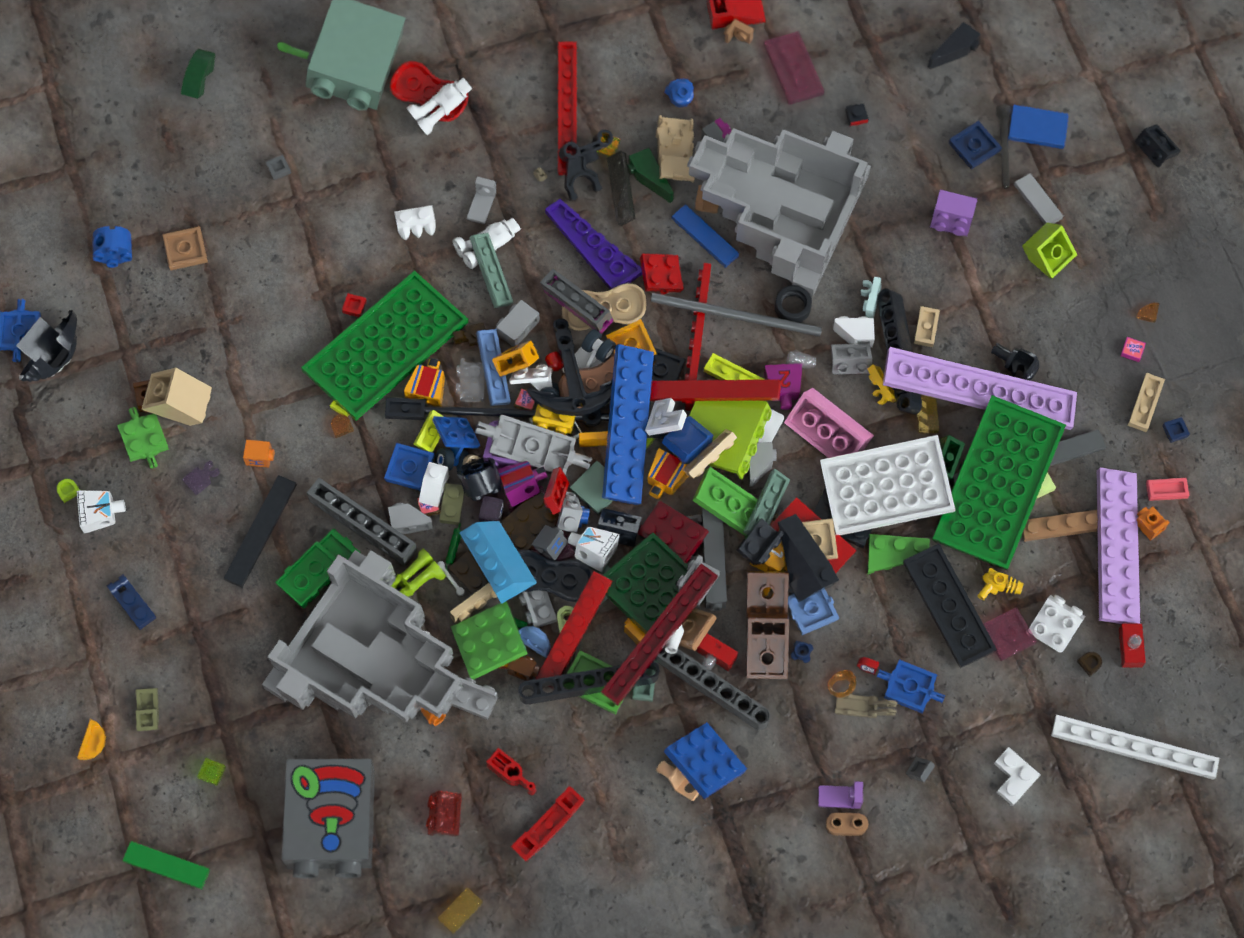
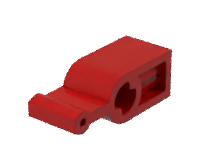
(502, 765)

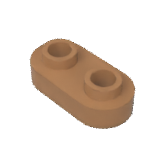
(847, 825)

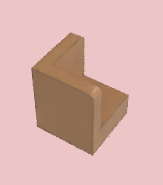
(703, 205)

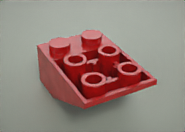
(725, 11)

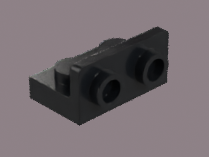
(1156, 145)
(622, 524)
(759, 542)

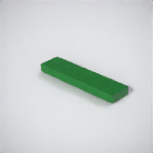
(166, 865)

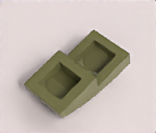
(147, 709)

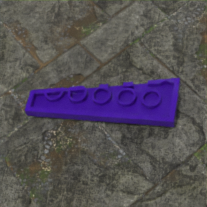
(601, 255)

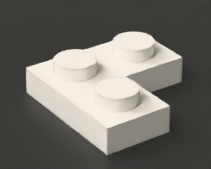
(663, 419)
(1020, 776)

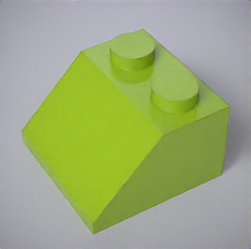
(1050, 249)

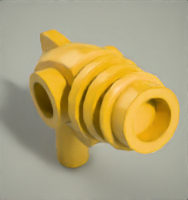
(997, 582)

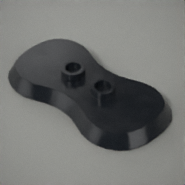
(561, 578)

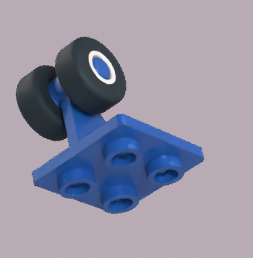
(457, 435)

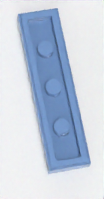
(496, 385)

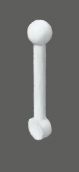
(459, 591)

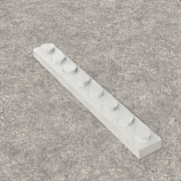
(1135, 747)

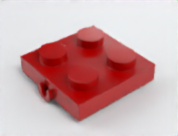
(661, 273)

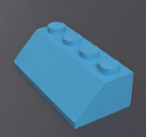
(498, 559)

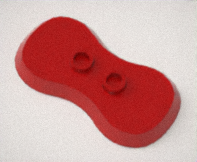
(418, 85)

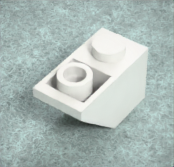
(855, 330)

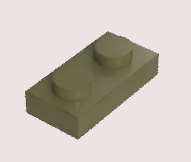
(452, 504)

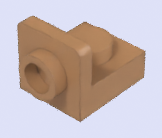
(740, 31)

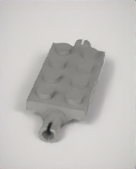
(532, 443)

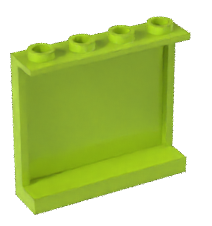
(744, 419)

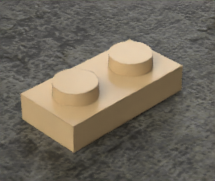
(926, 326)

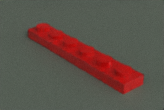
(575, 626)

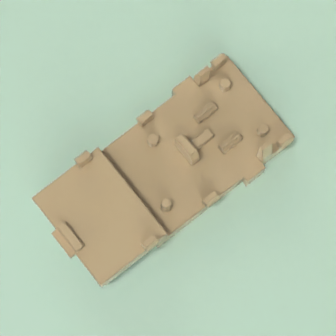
(674, 147)

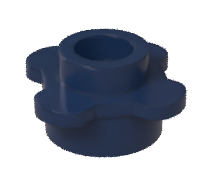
(807, 648)

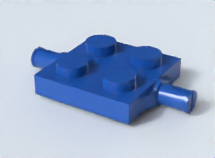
(15, 326)
(910, 686)

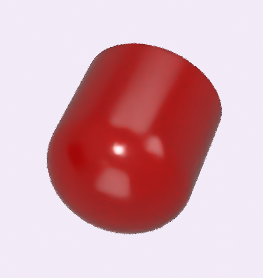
(554, 361)

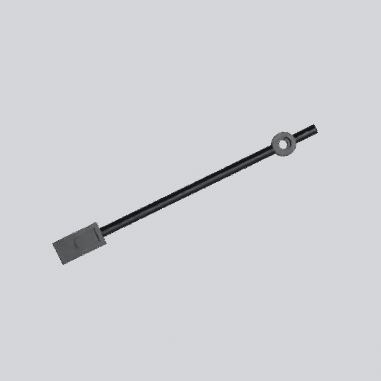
(416, 409)

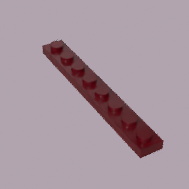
(659, 634)

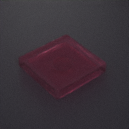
(1010, 634)

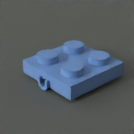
(812, 612)

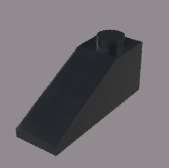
(957, 46)

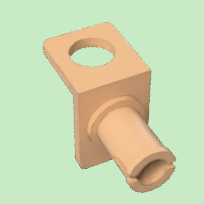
(676, 779)

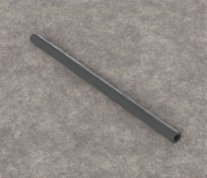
(735, 314)

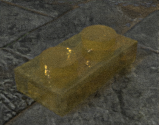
(460, 910)

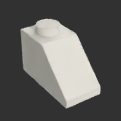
(433, 484)

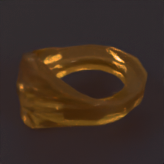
(841, 675)

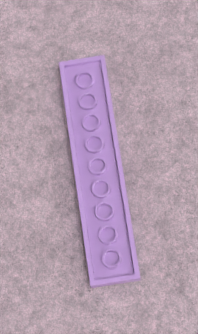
(974, 385)

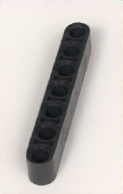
(897, 336)
(577, 680)

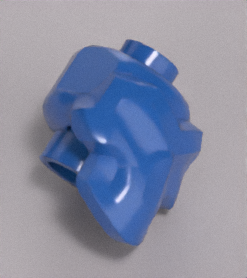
(680, 92)

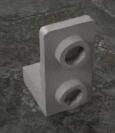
(482, 200)

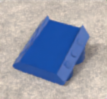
(689, 441)

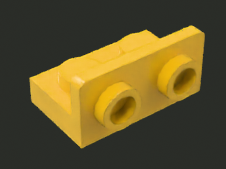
(550, 420)

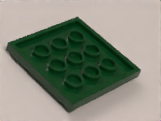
(645, 581)

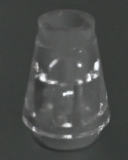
(796, 357)

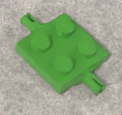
(143, 437)

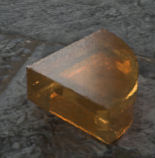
(1148, 312)

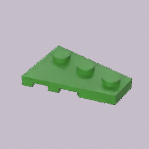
(890, 551)

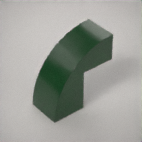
(199, 67)

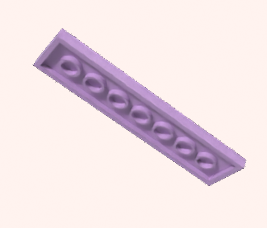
(1118, 547)

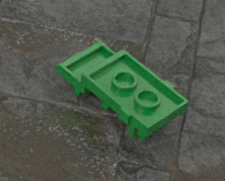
(309, 572)

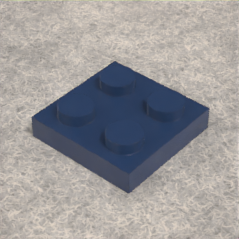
(975, 145)

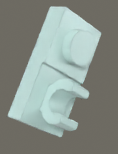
(870, 305)

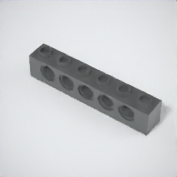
(362, 522)

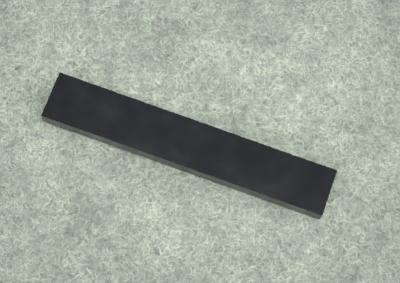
(260, 531)

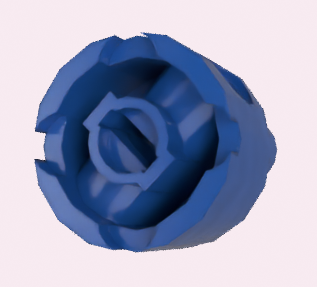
(112, 245)

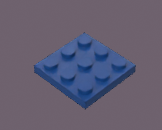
(705, 760)

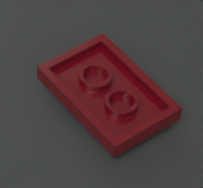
(675, 530)

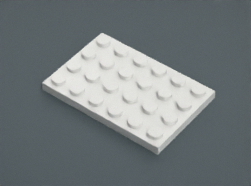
(887, 485)

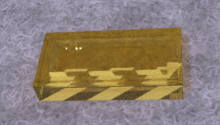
(928, 415)

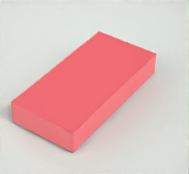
(1167, 489)

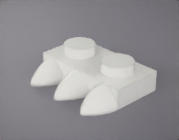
(415, 220)

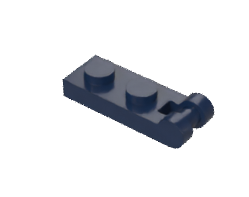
(132, 602)

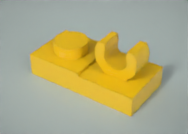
(876, 377)

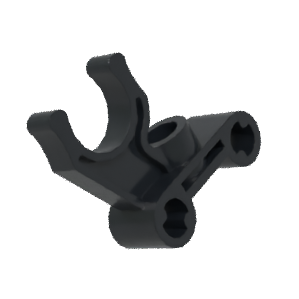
(580, 157)

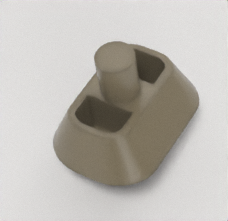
(540, 174)

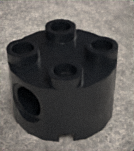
(479, 478)

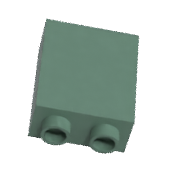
(354, 53)

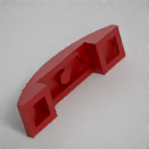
(548, 824)

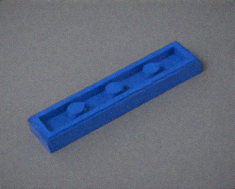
(705, 236)

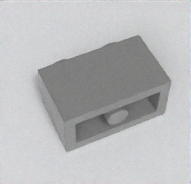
(517, 323)

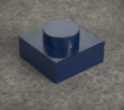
(1176, 429)

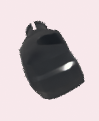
(1018, 360)

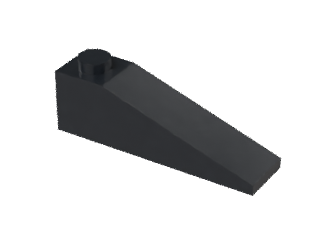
(805, 562)

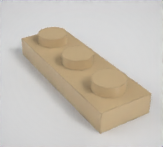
(1146, 402)
(710, 454)
(474, 602)

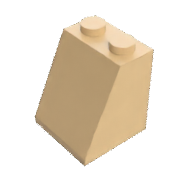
(177, 396)

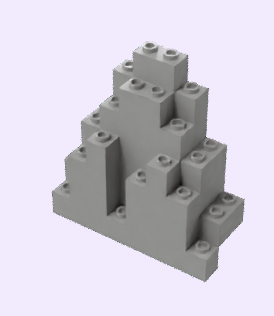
(783, 196)
(365, 648)

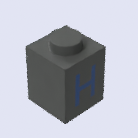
(550, 542)

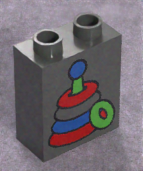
(328, 816)

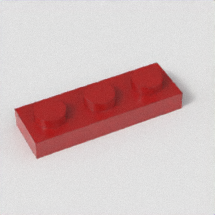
(556, 491)

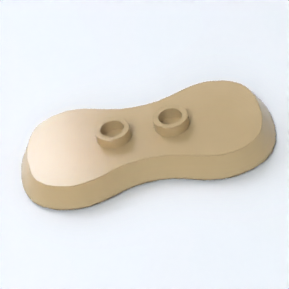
(624, 302)

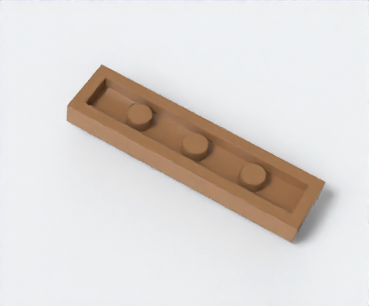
(1060, 525)

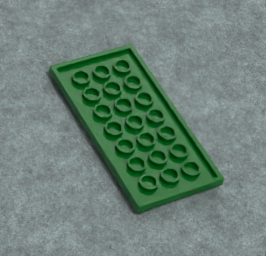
(384, 345)
(999, 482)

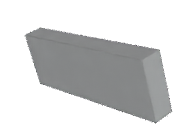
(1038, 199)

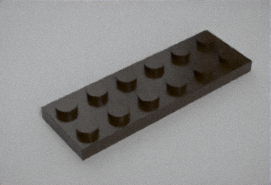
(521, 527)

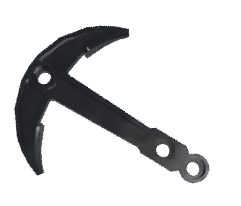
(577, 396)

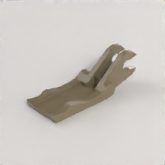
(864, 706)

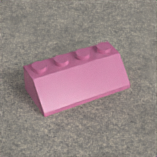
(827, 426)

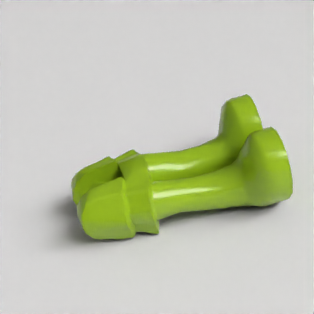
(432, 571)

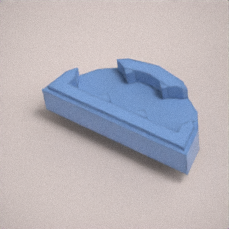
(536, 640)

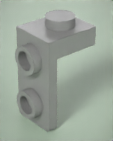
(570, 513)

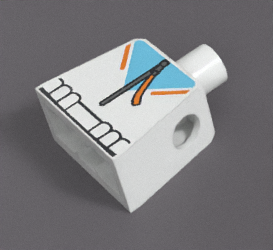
(97, 509)
(594, 547)

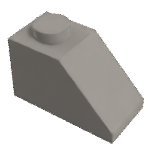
(761, 462)
(408, 519)

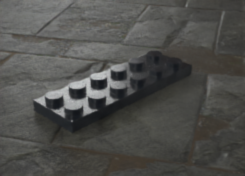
(949, 606)

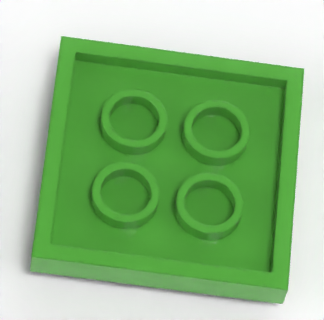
(489, 640)

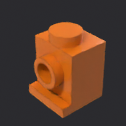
(1154, 527)

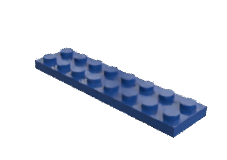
(627, 425)

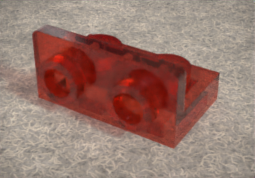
(444, 813)

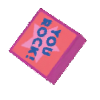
(1133, 349)

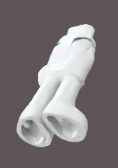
(448, 98)
(499, 233)

